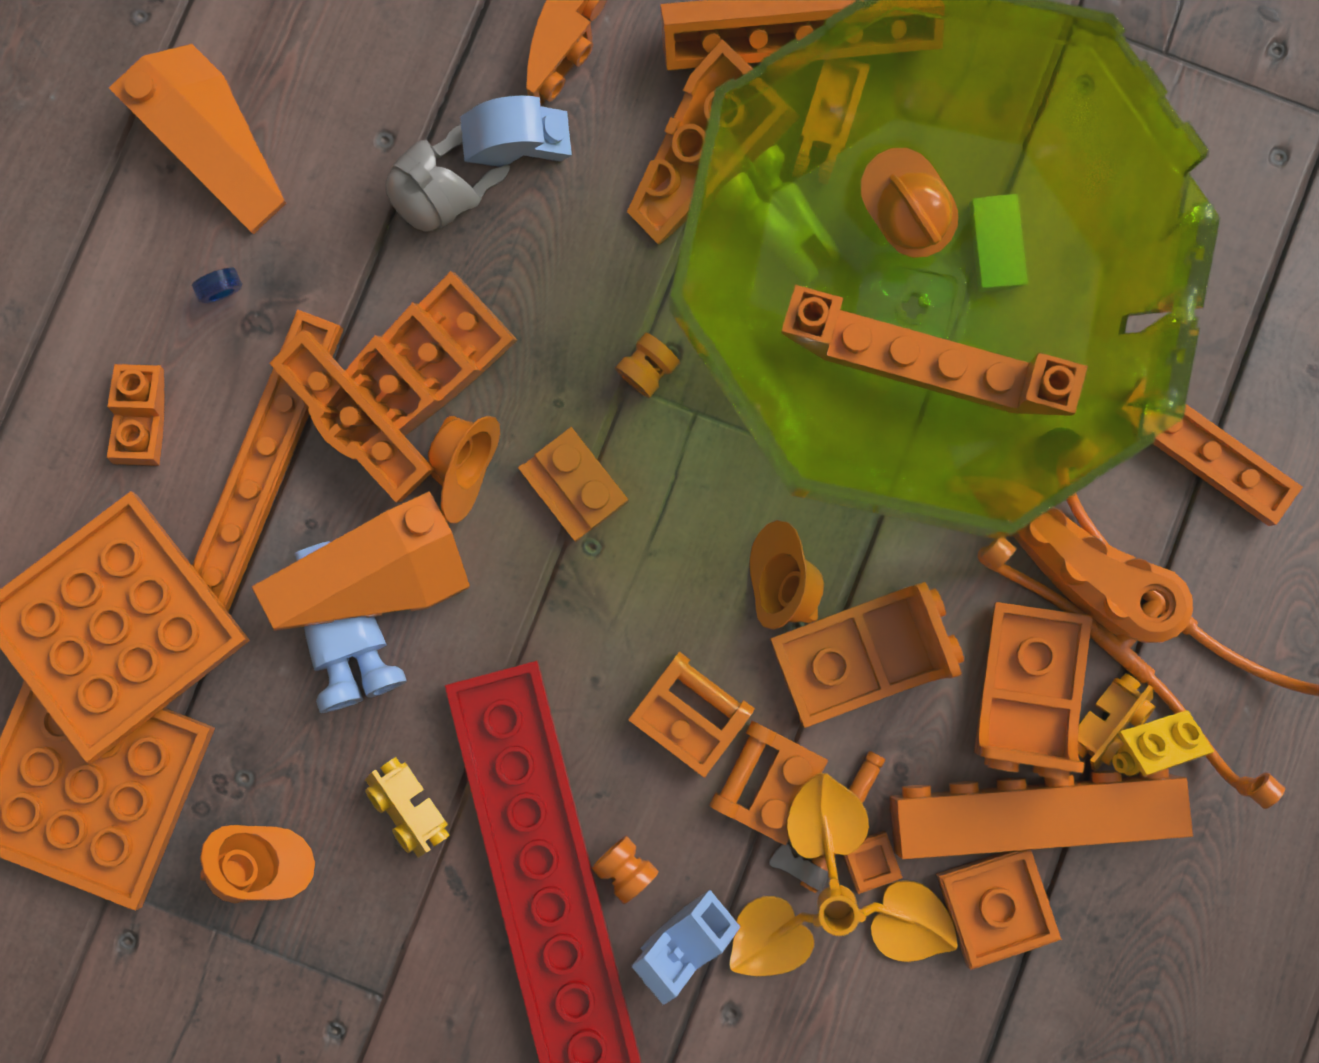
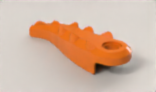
(1106, 579)

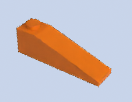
(199, 121)
(669, 180)
(378, 568)

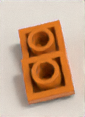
(138, 416)

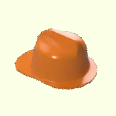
(909, 202)
(461, 460)
(782, 578)
(256, 863)

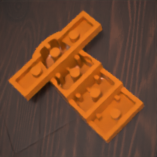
(396, 380)

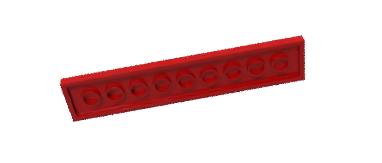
(541, 868)

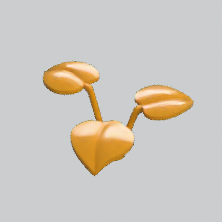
(830, 821)

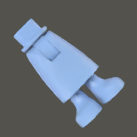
(332, 646)

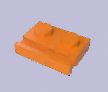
(573, 484)

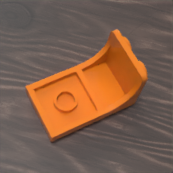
(867, 653)
(1033, 690)

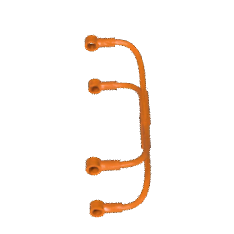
(1265, 788)

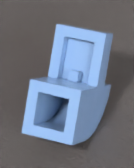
(514, 127)
(684, 945)

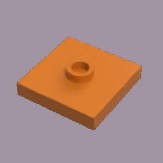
(998, 907)

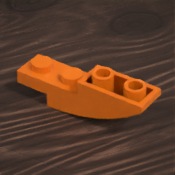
(559, 43)

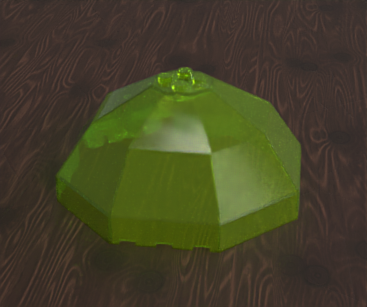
(1065, 228)

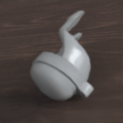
(434, 195)

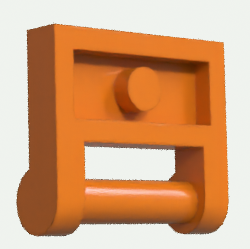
(680, 726)
(784, 778)

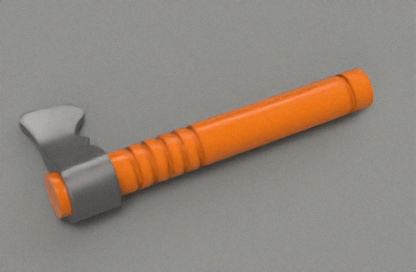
(814, 872)

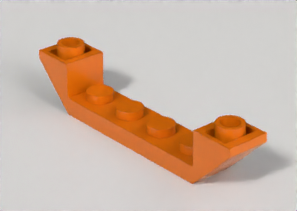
(930, 362)

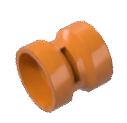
(647, 365)
(628, 873)

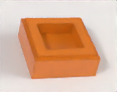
(873, 863)

